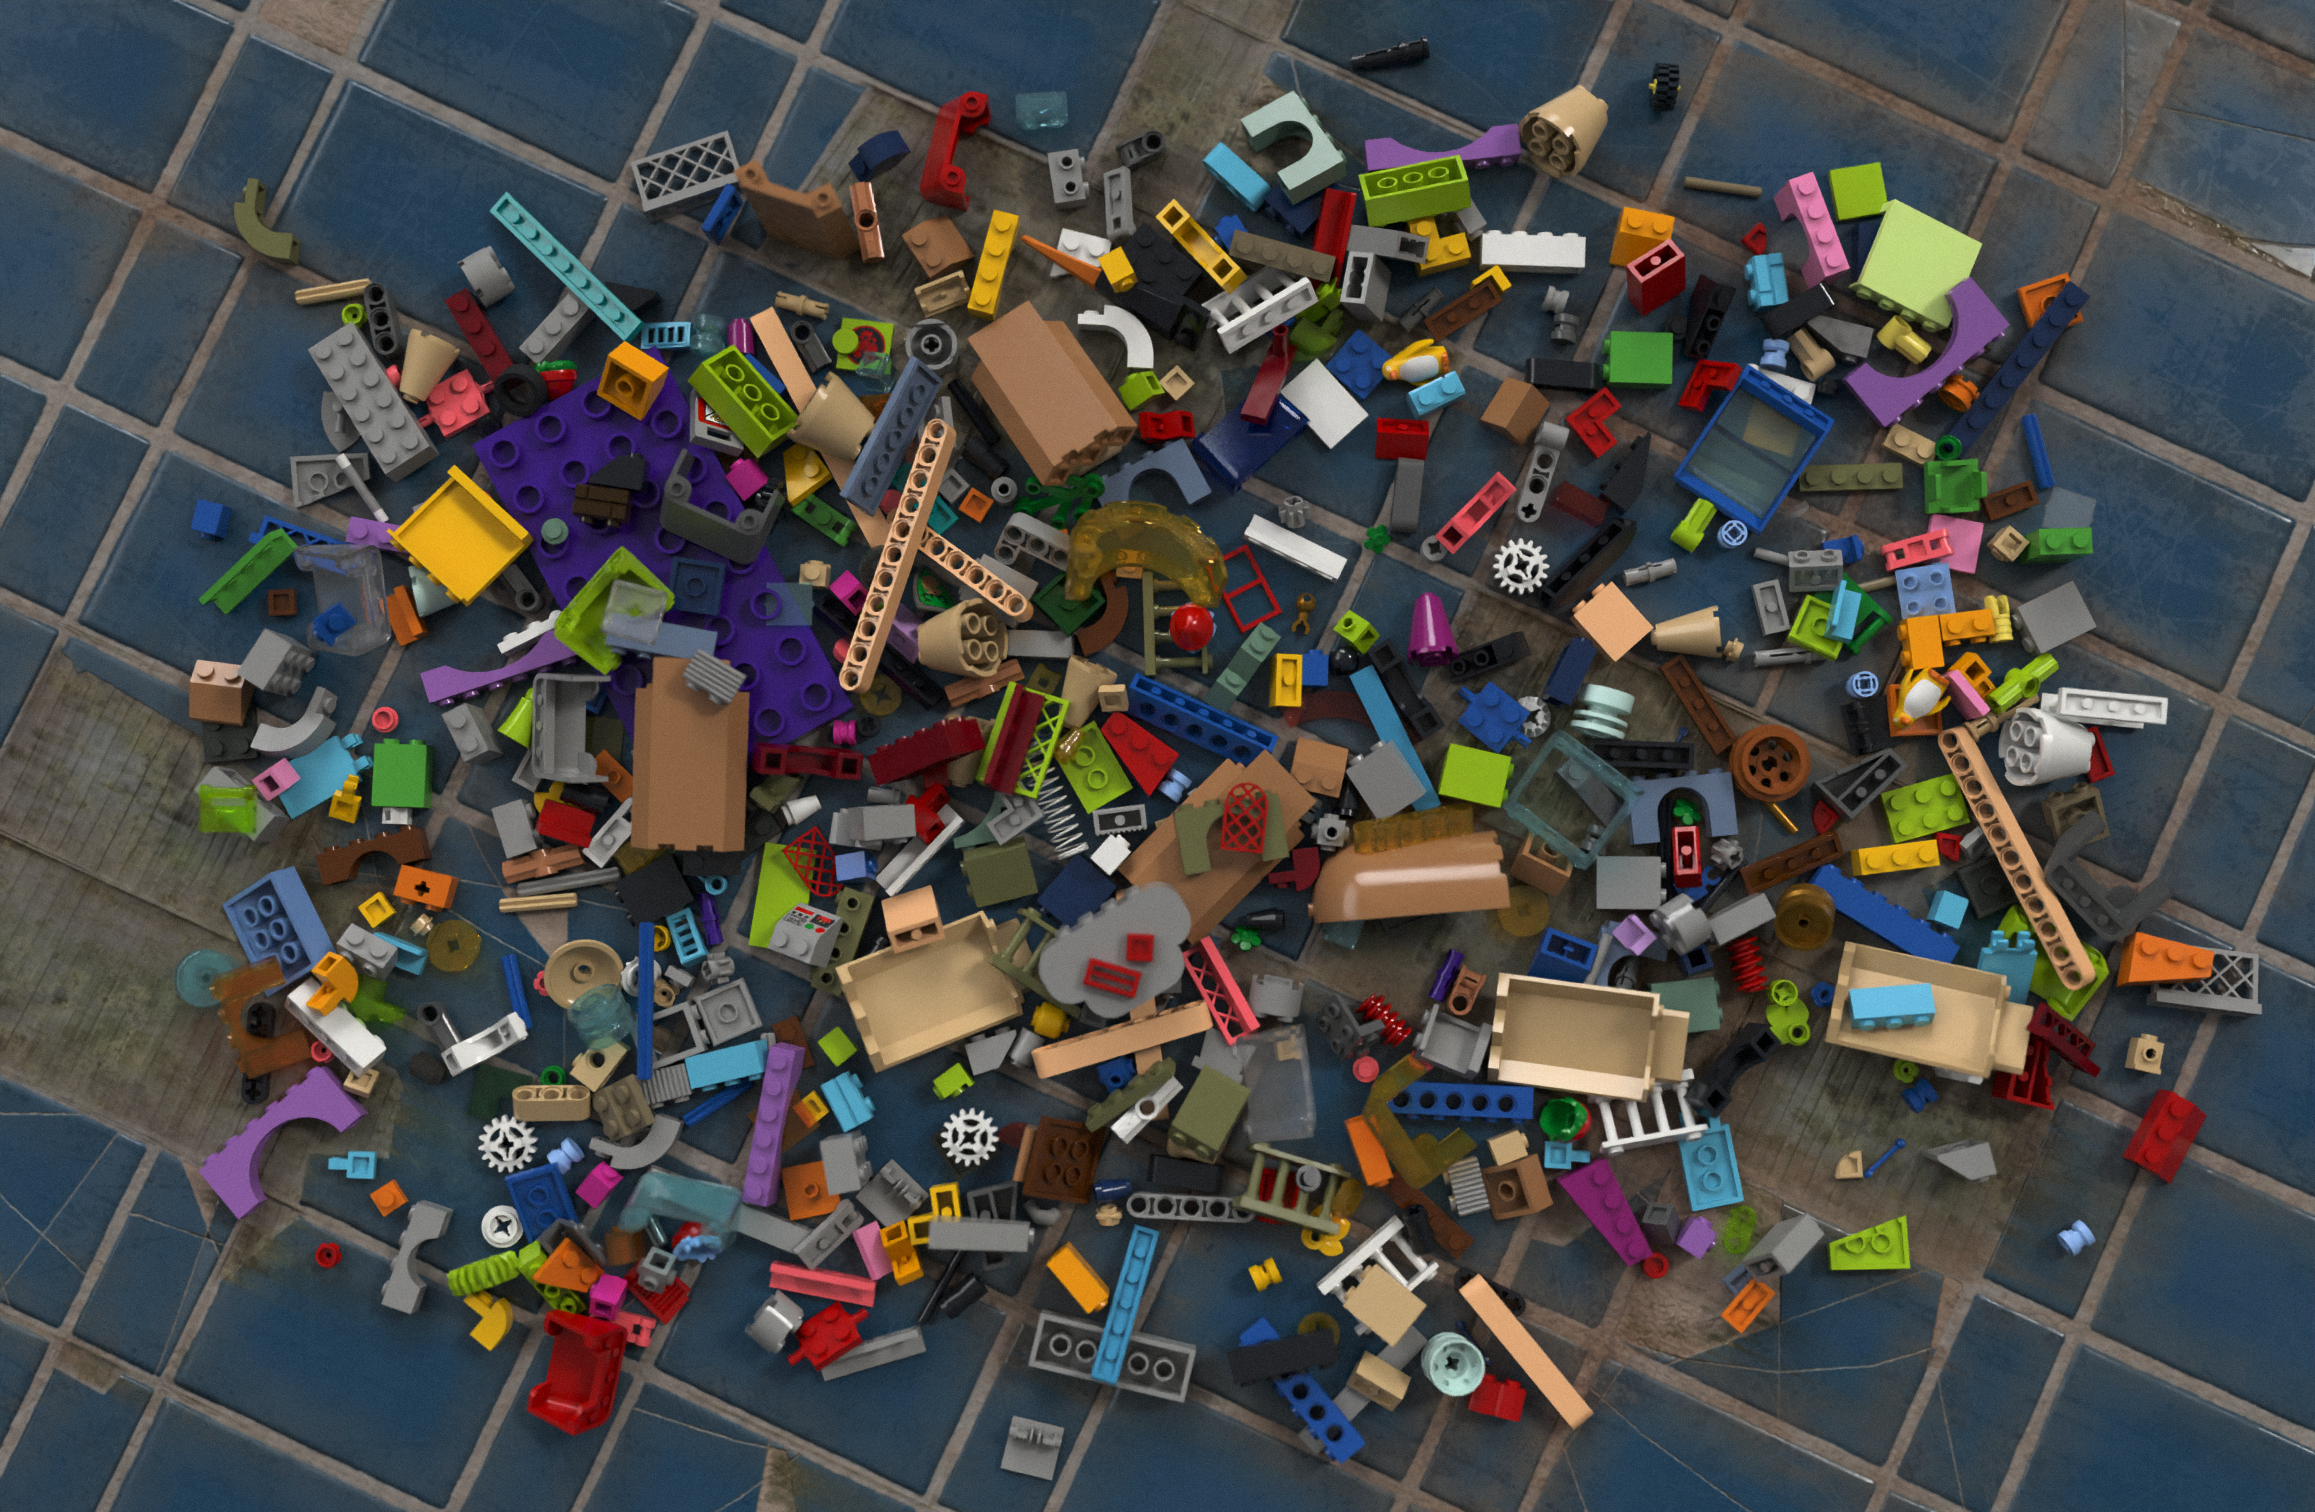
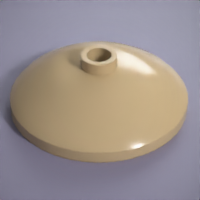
(568, 982)

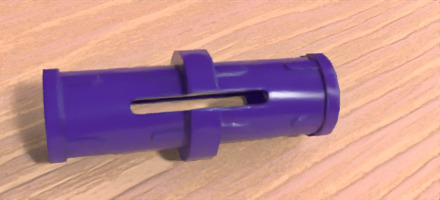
(710, 918)
(1446, 975)

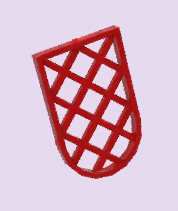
(1245, 811)
(795, 864)

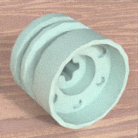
(1602, 712)
(1467, 1364)

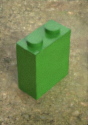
(1638, 360)
(2057, 545)
(402, 774)

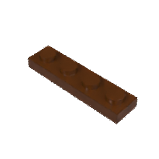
(1698, 704)
(1791, 862)
(1446, 1231)

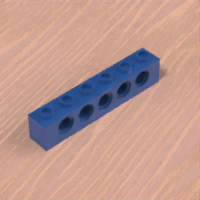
(1197, 721)
(1520, 1097)
(1350, 1438)

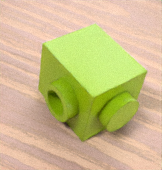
(1140, 390)
(1356, 632)

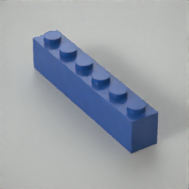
(1882, 919)

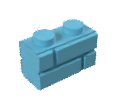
(1766, 281)
(1435, 395)
(848, 1100)

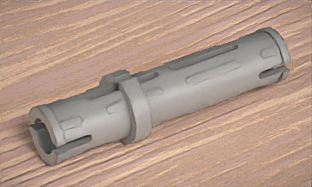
(1784, 656)

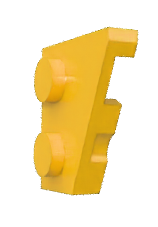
(803, 472)

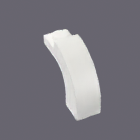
(1128, 329)
(485, 1045)

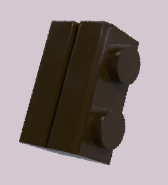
(602, 504)

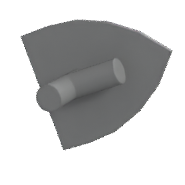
(337, 423)

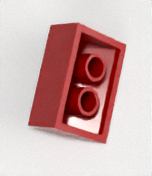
(2165, 1135)

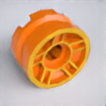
(1958, 393)

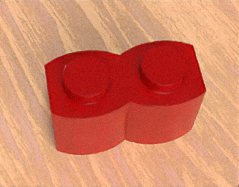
(1497, 1398)

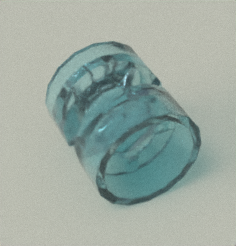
(708, 335)

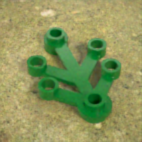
(1089, 487)

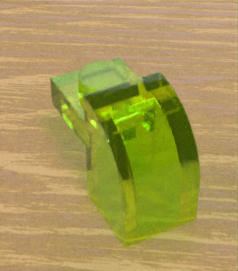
(1316, 340)
(369, 1001)

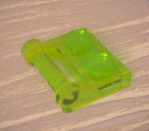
(228, 818)

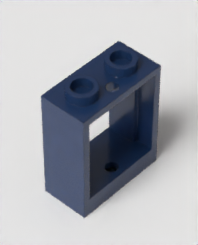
(1568, 672)

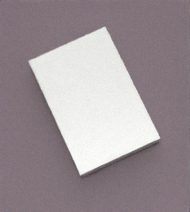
(1325, 403)

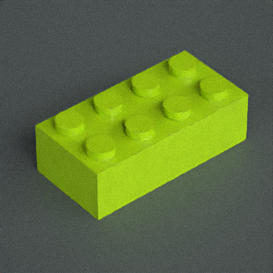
(1415, 191)
(744, 400)

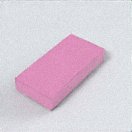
(872, 1250)

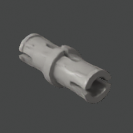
(1649, 572)

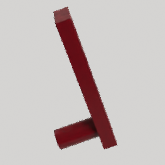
(1270, 378)

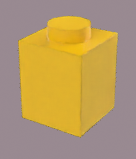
(1118, 270)

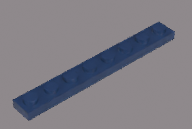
(2018, 366)

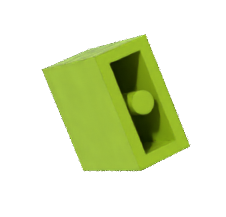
(1475, 776)

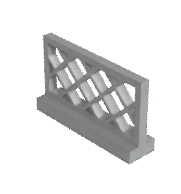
(690, 196)
(2210, 1002)

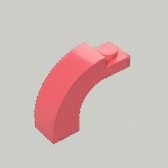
(1475, 513)

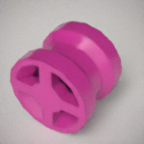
(845, 732)

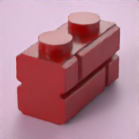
(1687, 857)

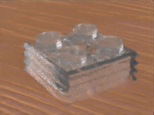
(625, 597)

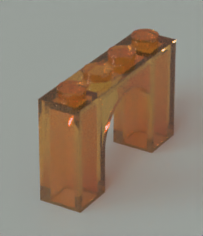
(256, 1053)

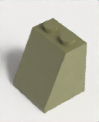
(1208, 1113)

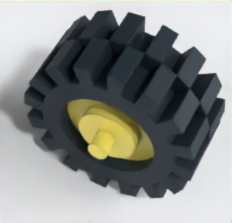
(1664, 87)

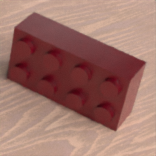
(926, 750)

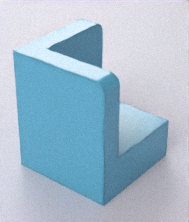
(1947, 909)

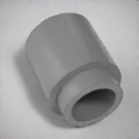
(1004, 499)

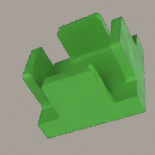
(1953, 486)

